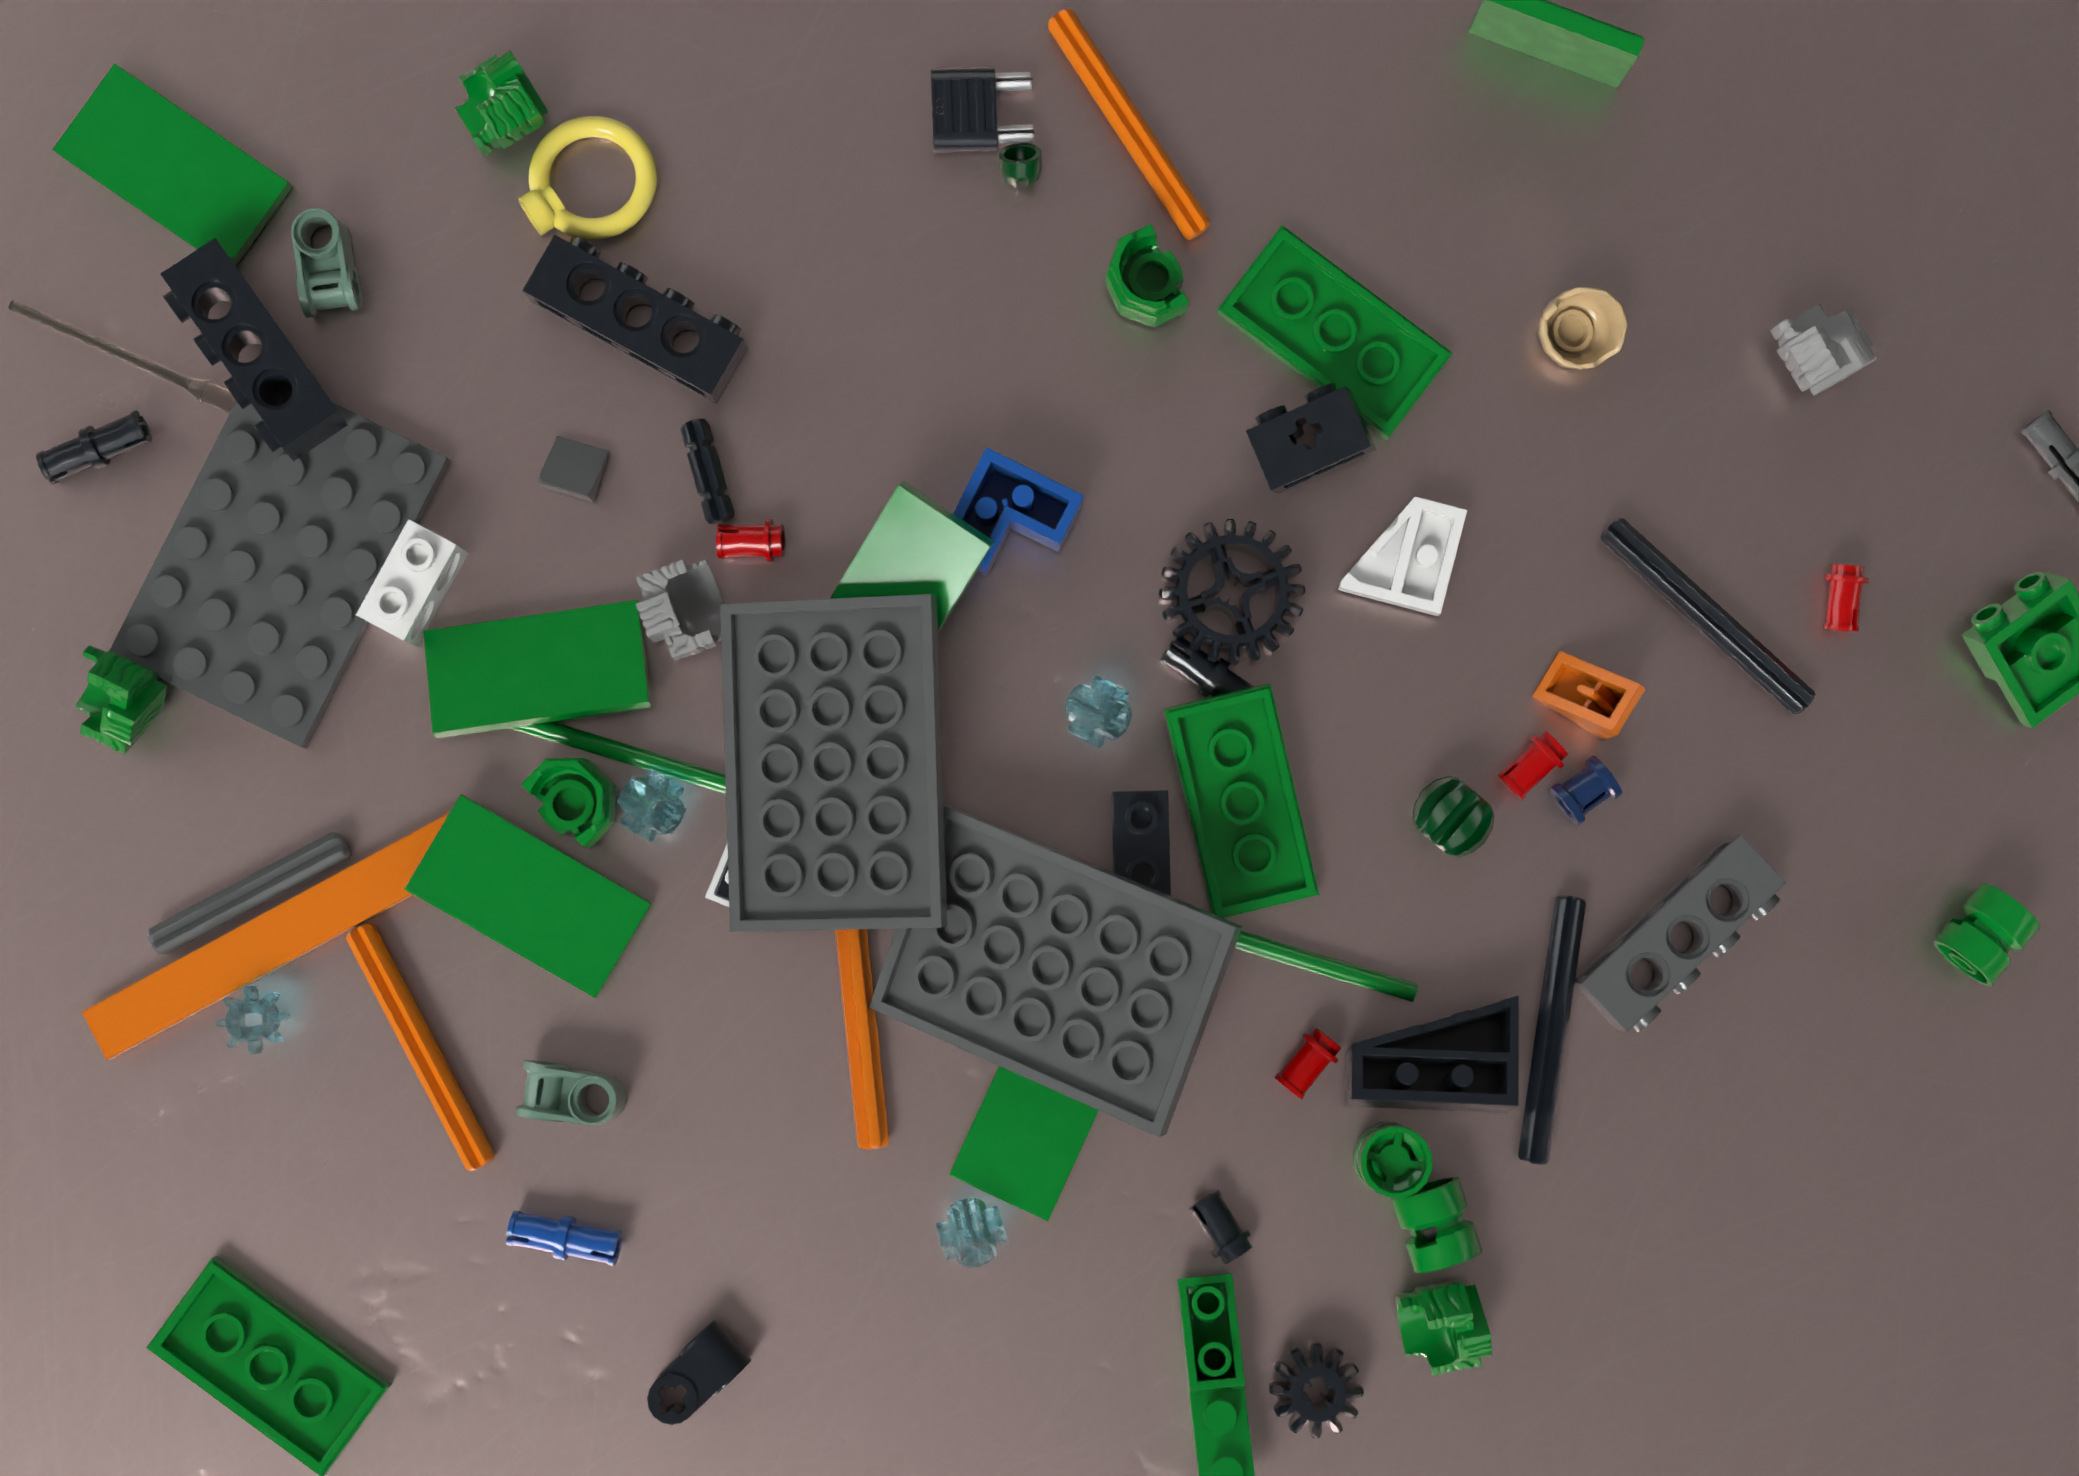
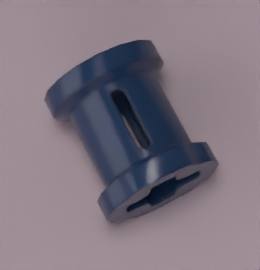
(1586, 790)

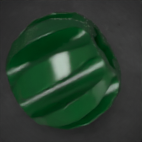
(1453, 816)

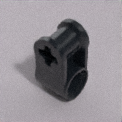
(702, 1369)

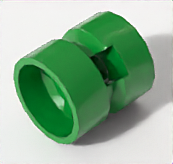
(1987, 933)
(1392, 1159)
(1437, 1226)

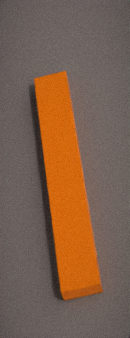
(259, 946)

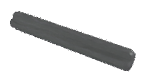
(248, 893)

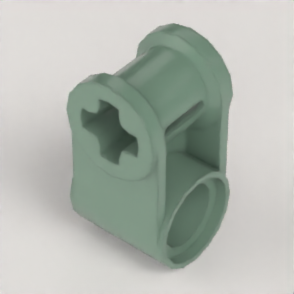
(324, 275)
(559, 1094)

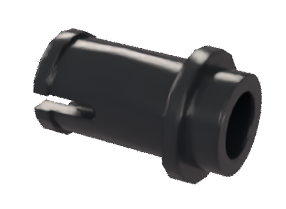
(1221, 1227)

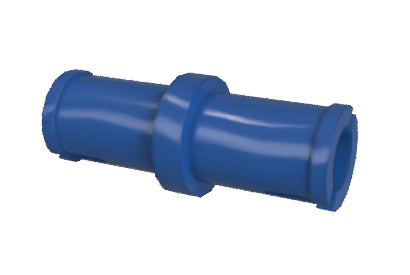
(564, 1237)

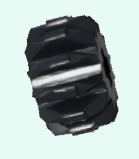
(1332, 1377)

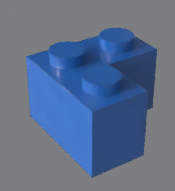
(1014, 497)

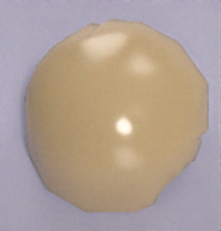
(1582, 327)

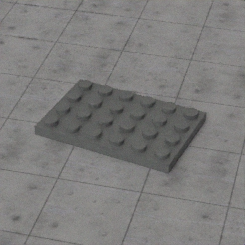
(272, 566)
(833, 764)
(1061, 972)

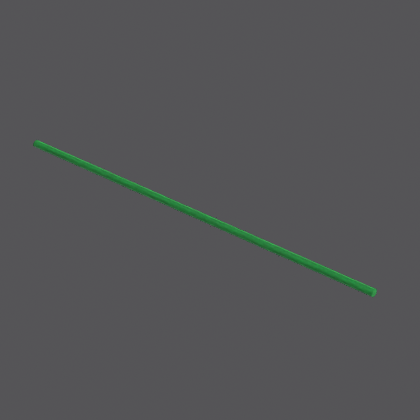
(716, 781)

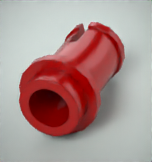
(751, 540)
(1844, 597)
(1533, 764)
(1308, 1062)

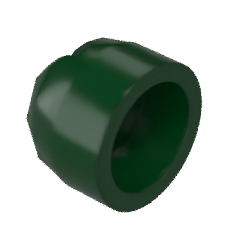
(1020, 164)

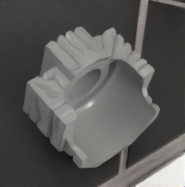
(1822, 348)
(681, 607)

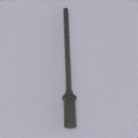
(203, 390)

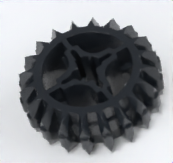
(1223, 566)

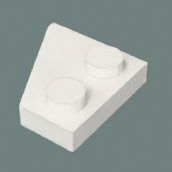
(1411, 558)

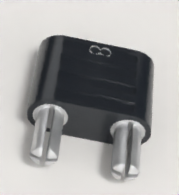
(966, 109)

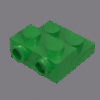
(2031, 645)

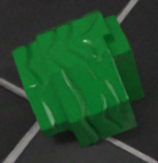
(500, 103)
(1144, 280)
(119, 699)
(574, 798)
(1444, 1326)

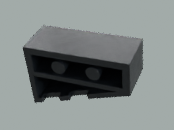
(1441, 1065)

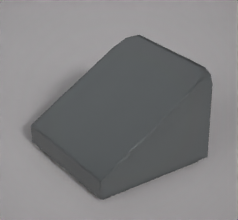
(574, 469)

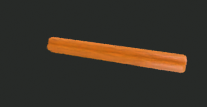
(1128, 124)
(862, 1038)
(420, 1047)

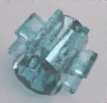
(1098, 711)
(651, 805)
(253, 1034)
(971, 1232)

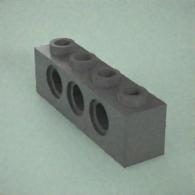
(1753, 889)

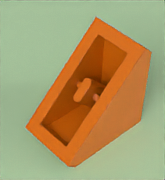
(1588, 695)

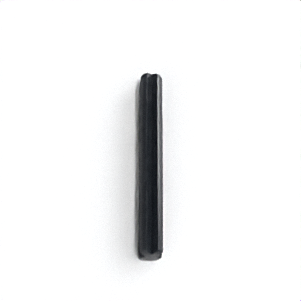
(1708, 616)
(1552, 1029)

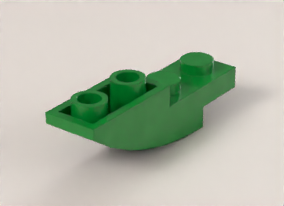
(1215, 1376)

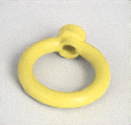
(546, 208)

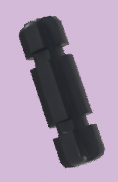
(707, 471)

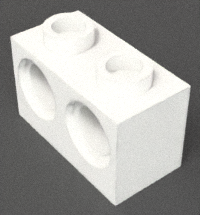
(412, 583)

